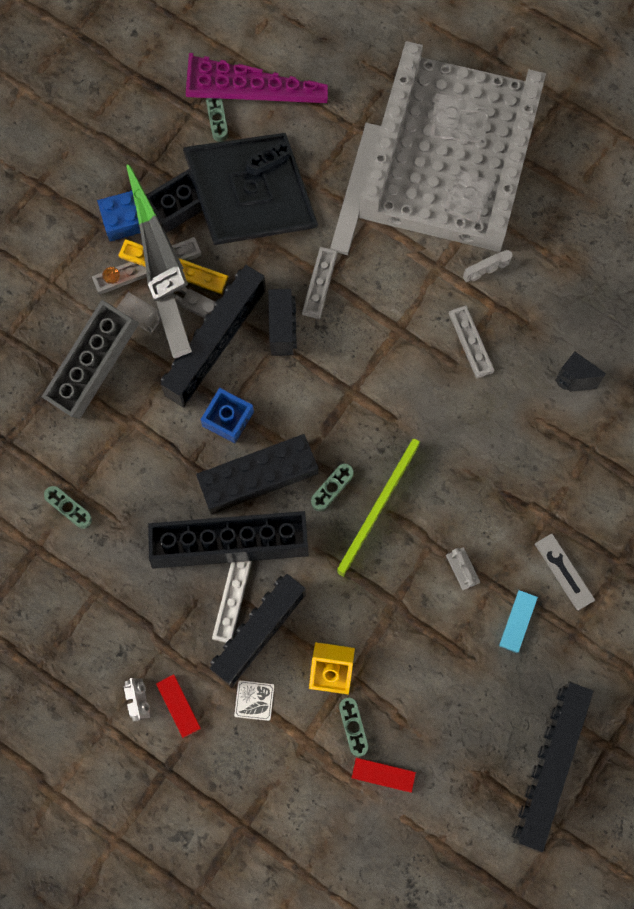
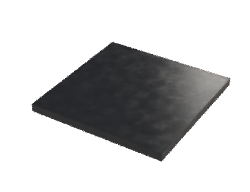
(245, 204)

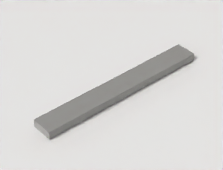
(351, 205)

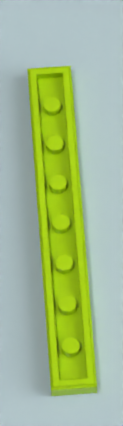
(378, 507)

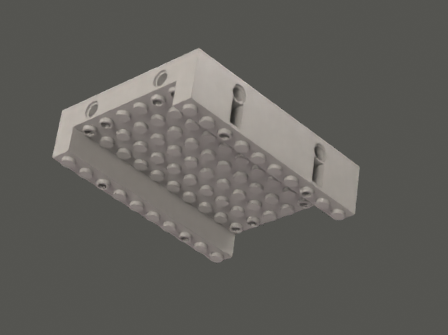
(416, 172)

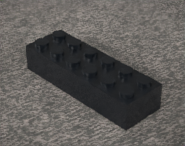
(257, 473)
(258, 630)

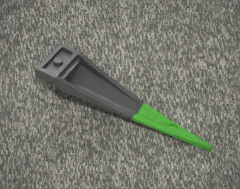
(162, 265)

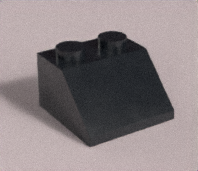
(579, 374)

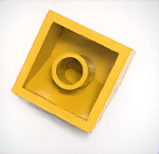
(331, 668)

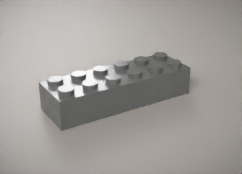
(90, 359)

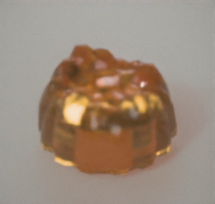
(111, 275)

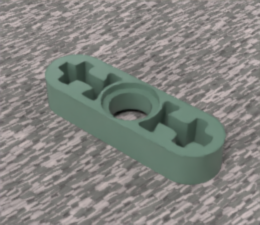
(222, 122)
(337, 473)
(53, 502)
(344, 713)

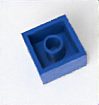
(119, 216)
(227, 415)

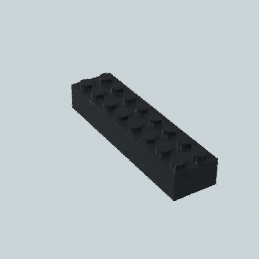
(214, 335)
(227, 539)
(553, 767)

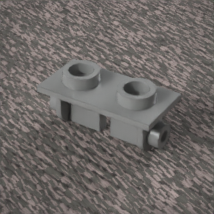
(462, 568)
(135, 690)

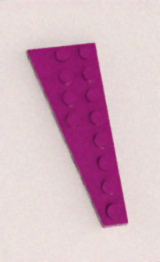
(228, 81)

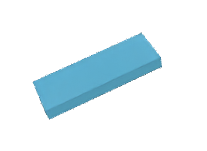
(518, 621)

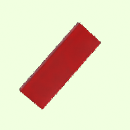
(178, 706)
(383, 775)

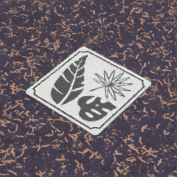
(254, 700)

